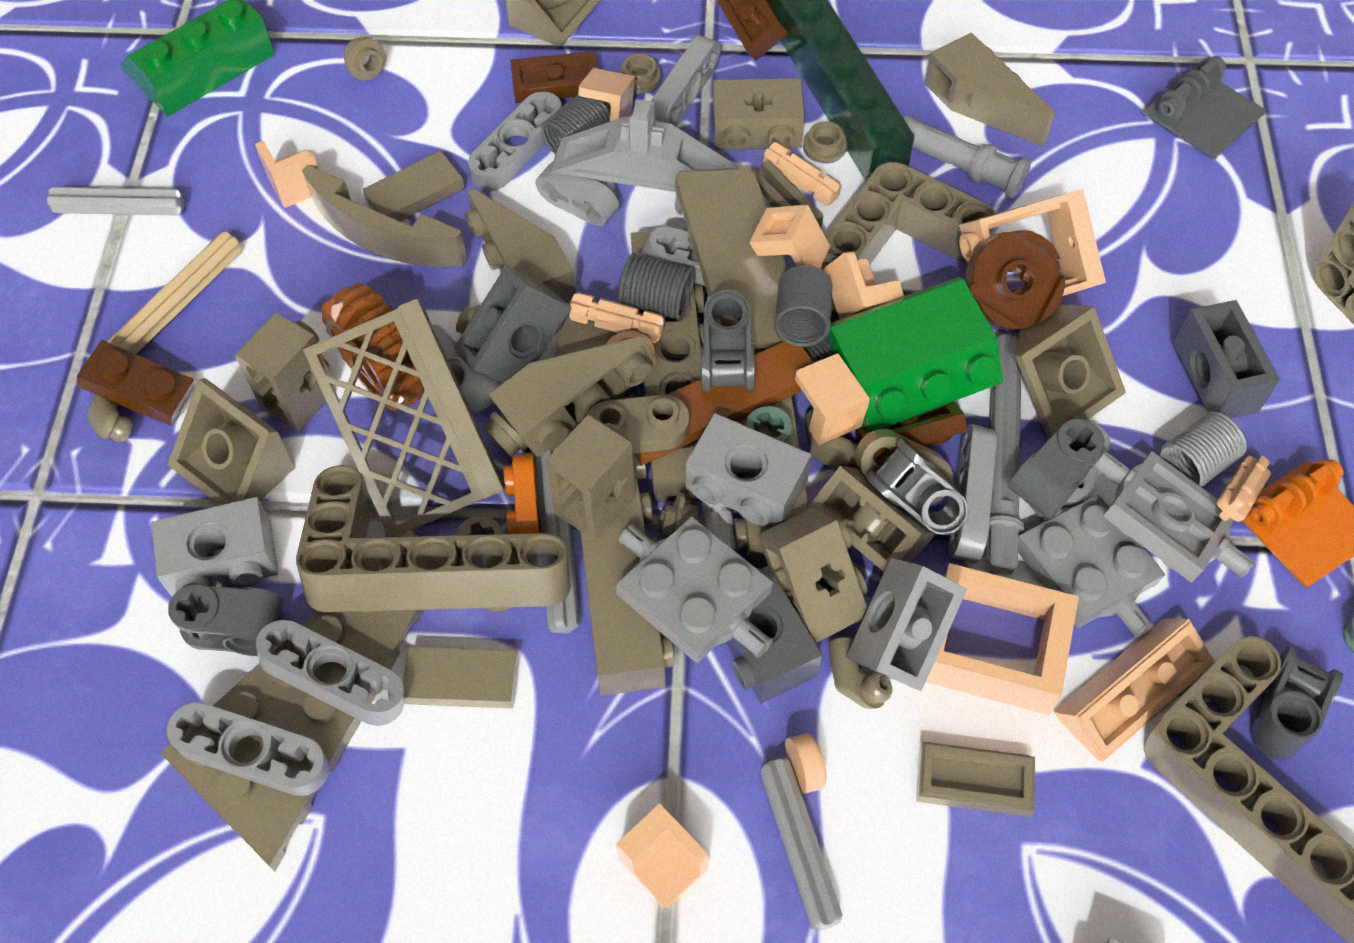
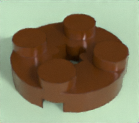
(1039, 273)

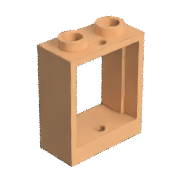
(1070, 231)
(998, 683)

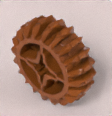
(354, 307)

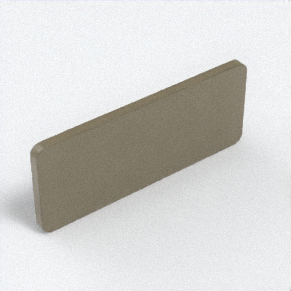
(721, 219)

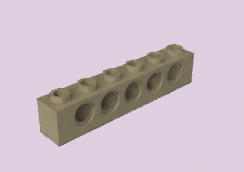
(680, 341)

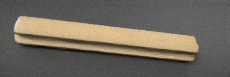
(177, 293)

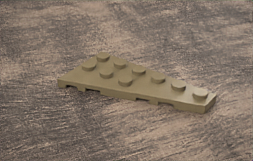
(261, 813)

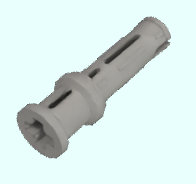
(980, 162)

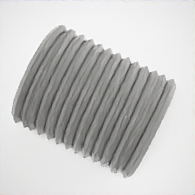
(1205, 447)

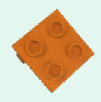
(1306, 520)

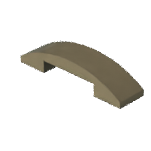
(423, 244)

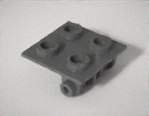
(1205, 109)

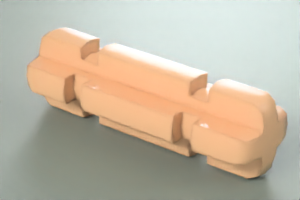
(803, 174)
(615, 316)
(1243, 488)

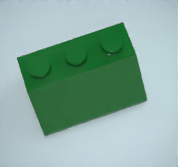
(200, 55)
(918, 352)

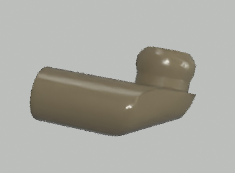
(851, 681)

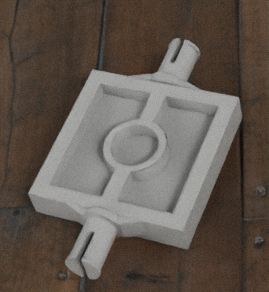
(1170, 516)
(1092, 560)
(694, 590)

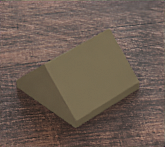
(548, 19)
(227, 448)

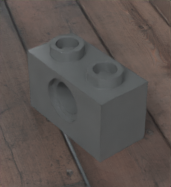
(511, 325)
(1225, 360)
(790, 658)

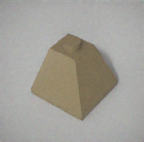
(1068, 366)

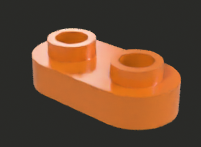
(521, 482)

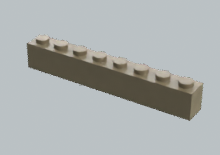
(626, 646)

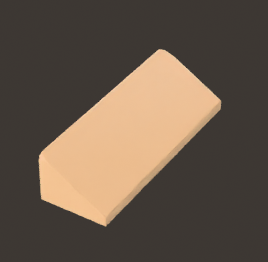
(1135, 687)

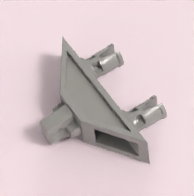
(635, 153)

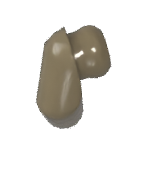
(106, 422)
(834, 452)

